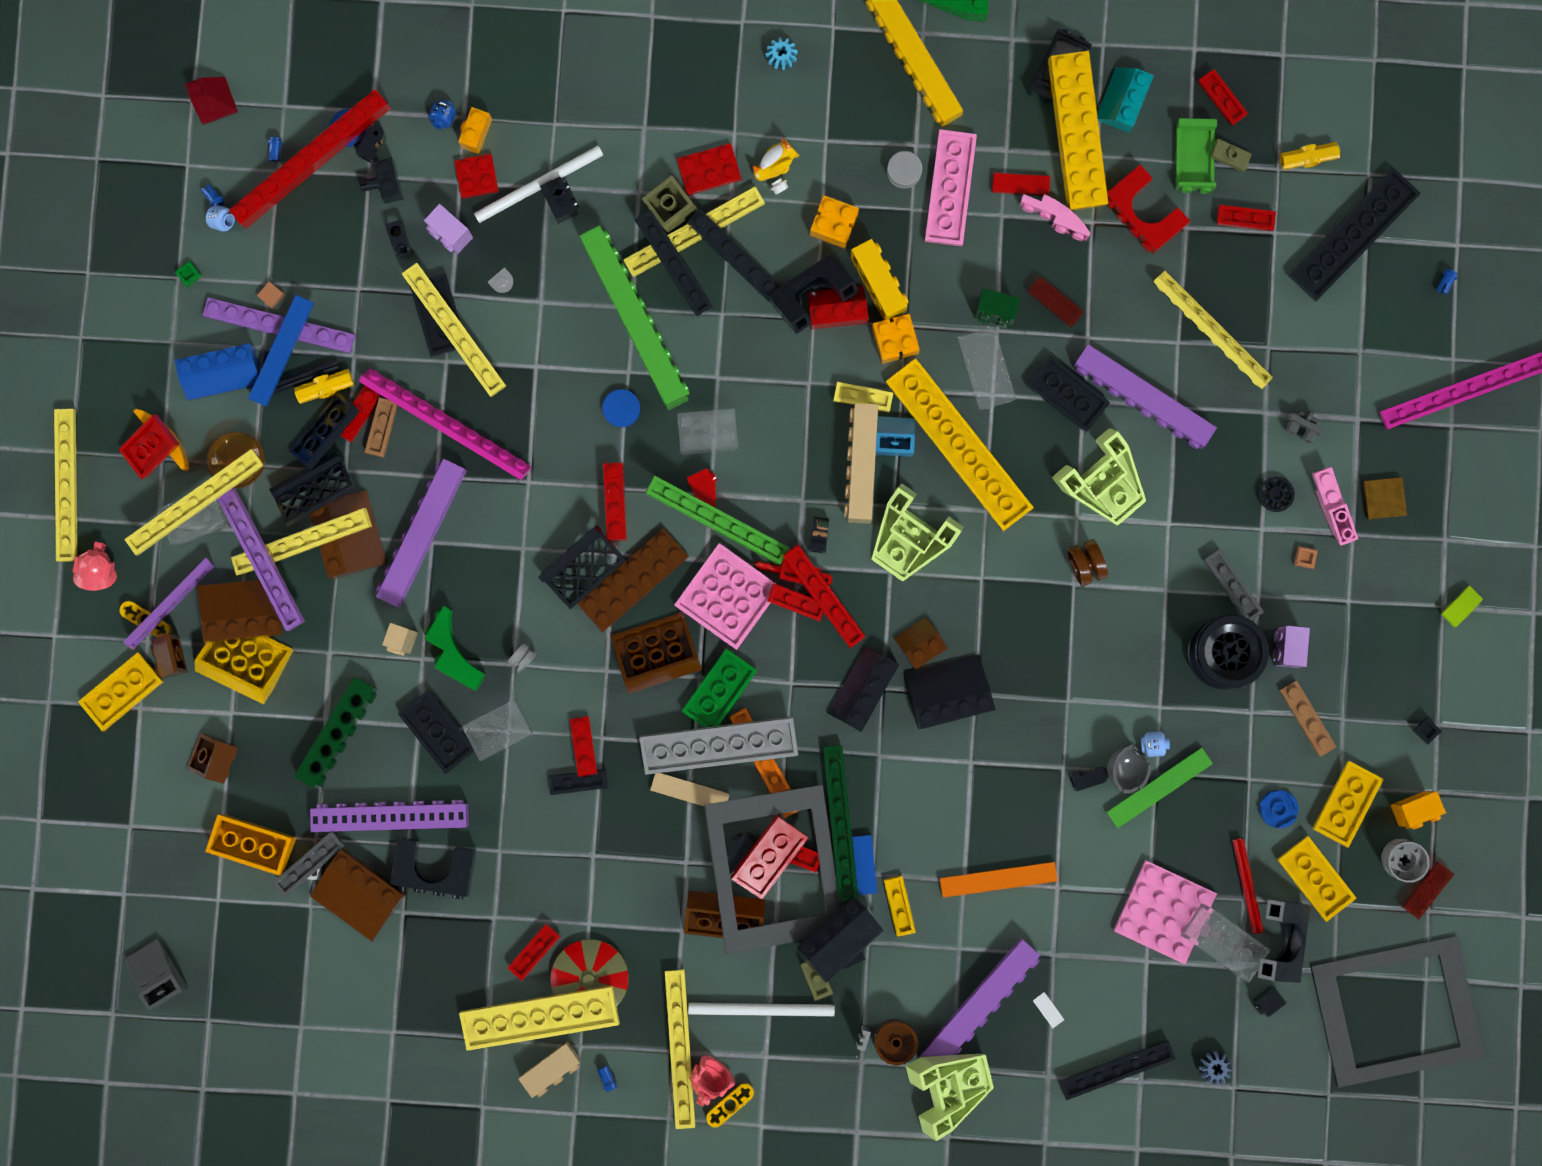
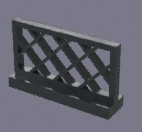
(307, 480)
(569, 557)

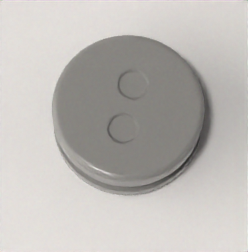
(904, 169)

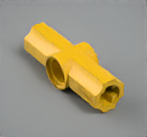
(1309, 156)
(324, 386)

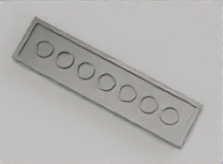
(719, 745)

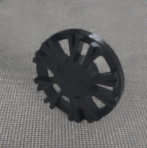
(1276, 494)

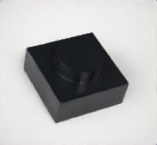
(1427, 731)

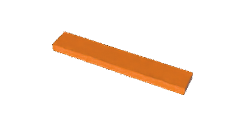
(768, 768)
(998, 879)

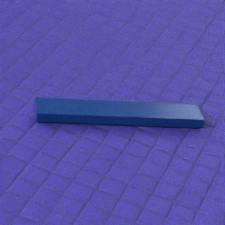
(281, 350)

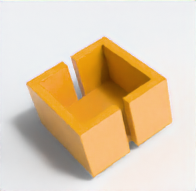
(833, 221)
(895, 338)
(1418, 809)

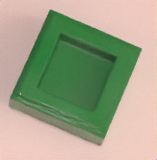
(188, 274)

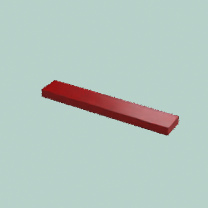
(823, 596)

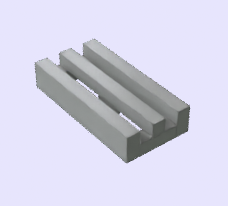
(863, 1038)

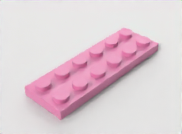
(950, 188)

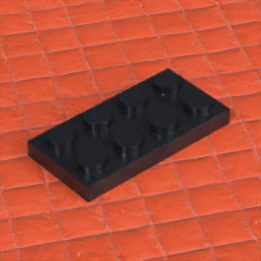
(435, 337)
(1068, 394)
(324, 431)
(437, 731)

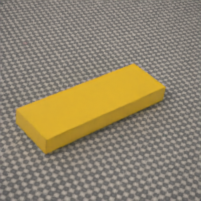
(899, 906)

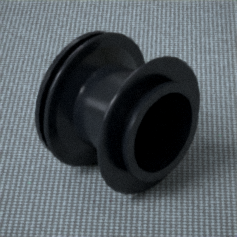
(1202, 653)

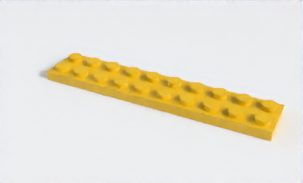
(959, 444)

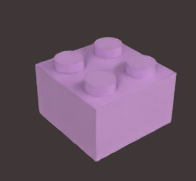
(450, 230)
(1291, 646)

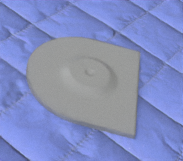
(502, 281)

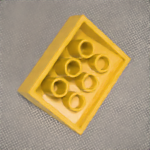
(245, 665)

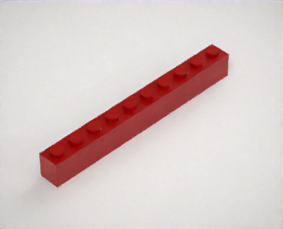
(310, 159)

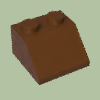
(920, 643)
(168, 656)
(212, 758)

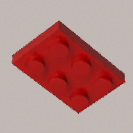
(709, 169)
(149, 446)

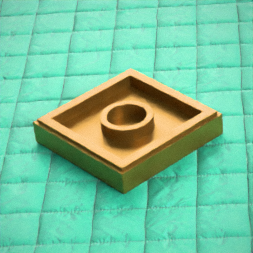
(1384, 498)

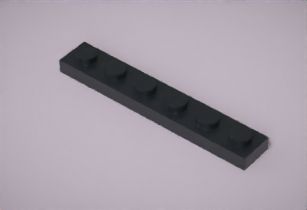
(733, 254)
(673, 263)
(1117, 1070)

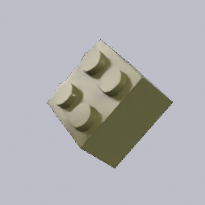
(670, 204)

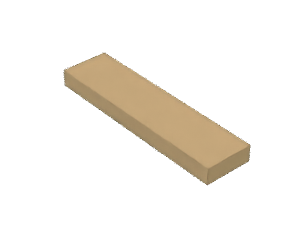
(686, 790)

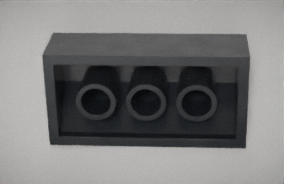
(863, 689)
(839, 939)

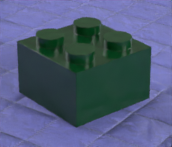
(997, 308)

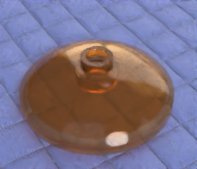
(230, 448)

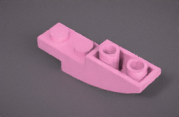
(1064, 219)
(1333, 506)

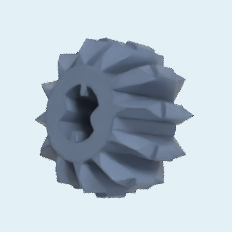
(1221, 1063)

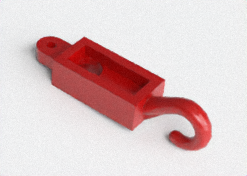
(786, 572)

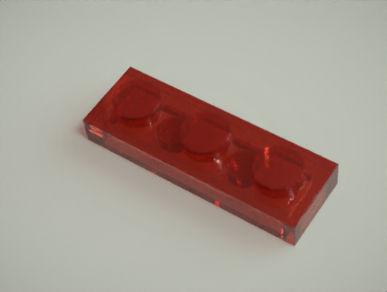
(1055, 302)
(1427, 890)

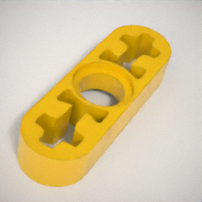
(155, 632)
(716, 1110)

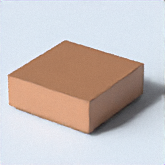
(270, 295)
(1305, 557)

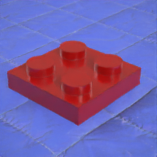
(476, 176)

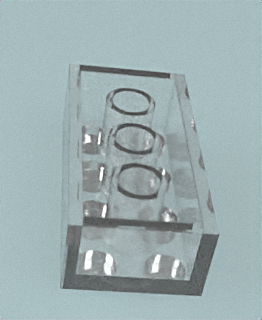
(1225, 942)

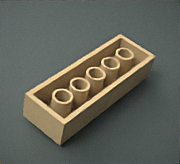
(862, 463)

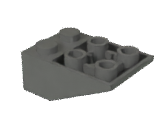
(154, 975)

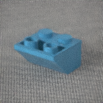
(895, 436)

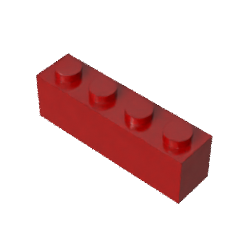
(615, 502)

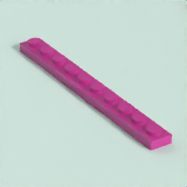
(1462, 391)
(445, 423)

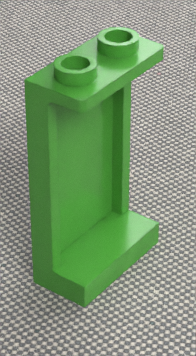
(1192, 155)

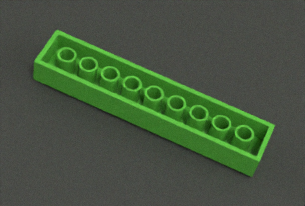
(632, 313)

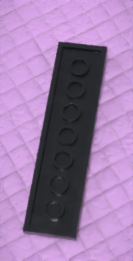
(1354, 234)

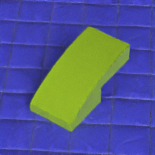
(1462, 606)

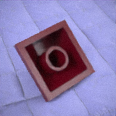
(211, 98)

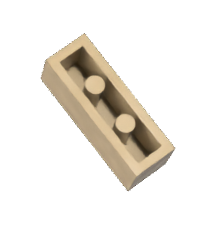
(399, 639)
(550, 1070)

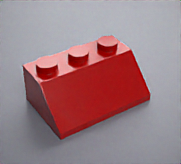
(829, 311)

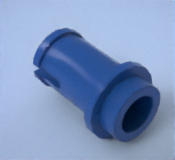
(274, 149)
(212, 196)
(1447, 281)
(607, 1078)

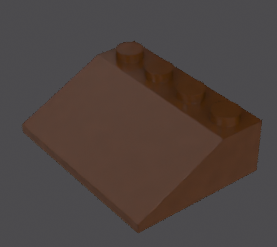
(353, 552)
(236, 612)
(655, 652)
(357, 894)

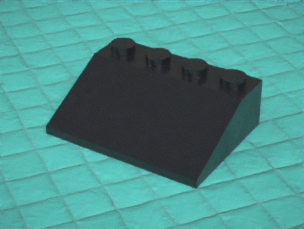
(949, 692)

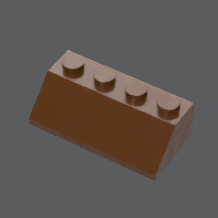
(704, 918)

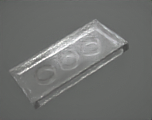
(986, 368)

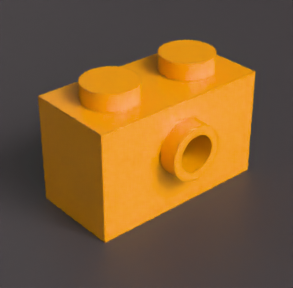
(474, 130)

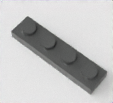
(1233, 585)
(308, 864)

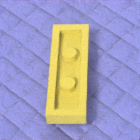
(854, 394)

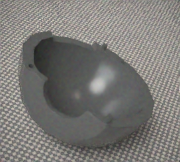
(1128, 769)

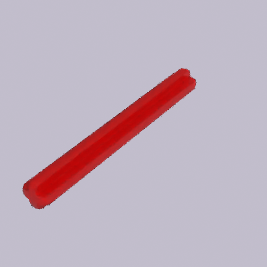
(1248, 886)

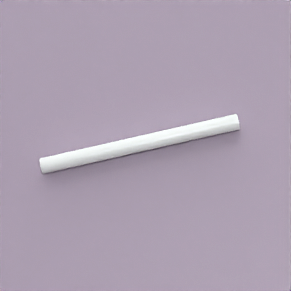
(534, 186)
(761, 1009)

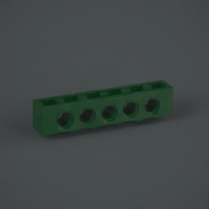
(306, 772)

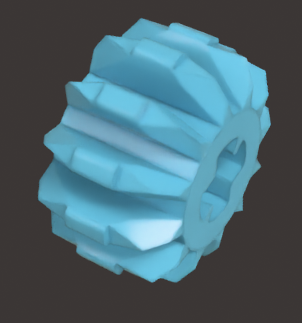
(778, 48)

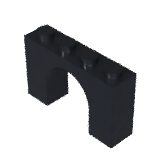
(823, 273)
(406, 874)
(1289, 963)

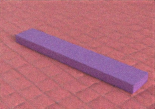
(168, 604)

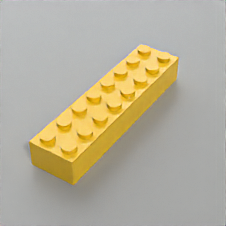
(1078, 130)

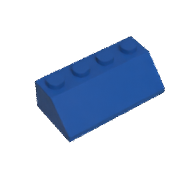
(218, 371)

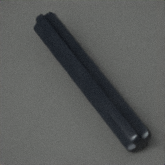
(307, 376)

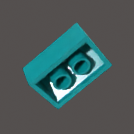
(1124, 98)

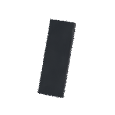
(572, 783)

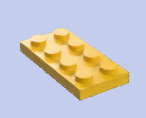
(120, 691)
(1347, 804)
(1316, 878)

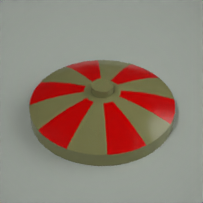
(589, 966)

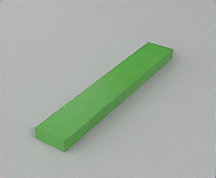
(1159, 787)

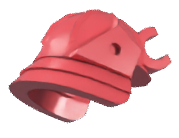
(94, 569)
(710, 1079)

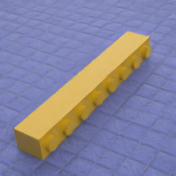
(916, 60)

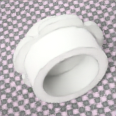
(779, 185)

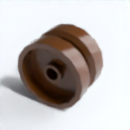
(1087, 562)
(884, 1038)

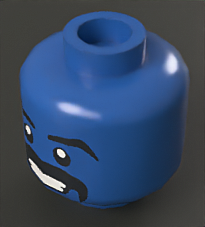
(442, 114)

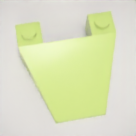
(1110, 484)
(907, 541)
(955, 1086)

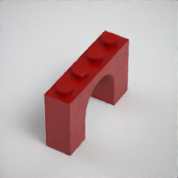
(1150, 234)

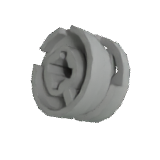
(521, 657)

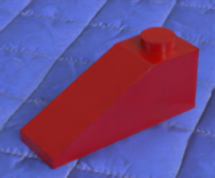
(704, 486)

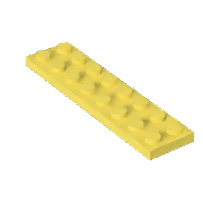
(539, 1017)

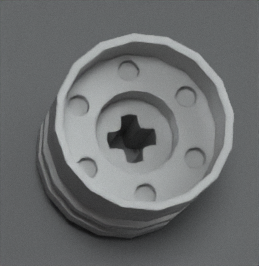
(1416, 860)

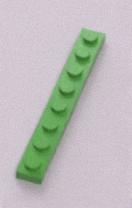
(716, 520)

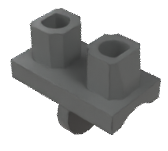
(1296, 422)

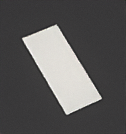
(1048, 1010)

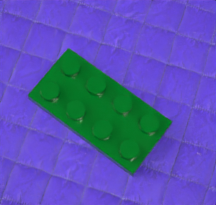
(719, 690)

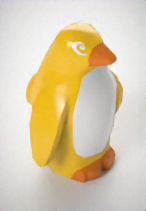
(775, 161)

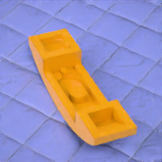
(179, 454)

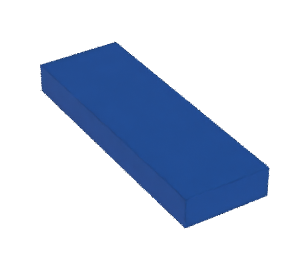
(864, 864)

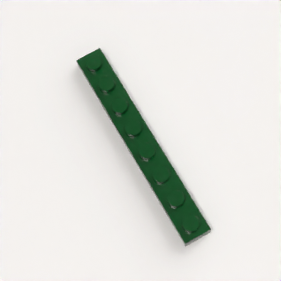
(840, 823)

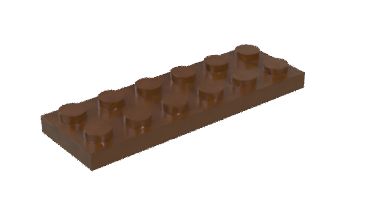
(633, 580)

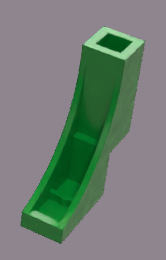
(451, 660)

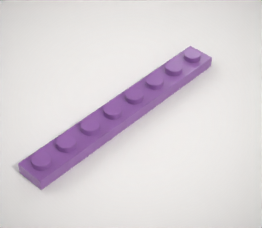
(272, 323)
(260, 560)

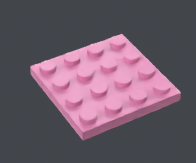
(726, 596)
(1161, 910)

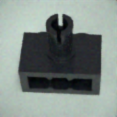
(385, 180)
(559, 200)

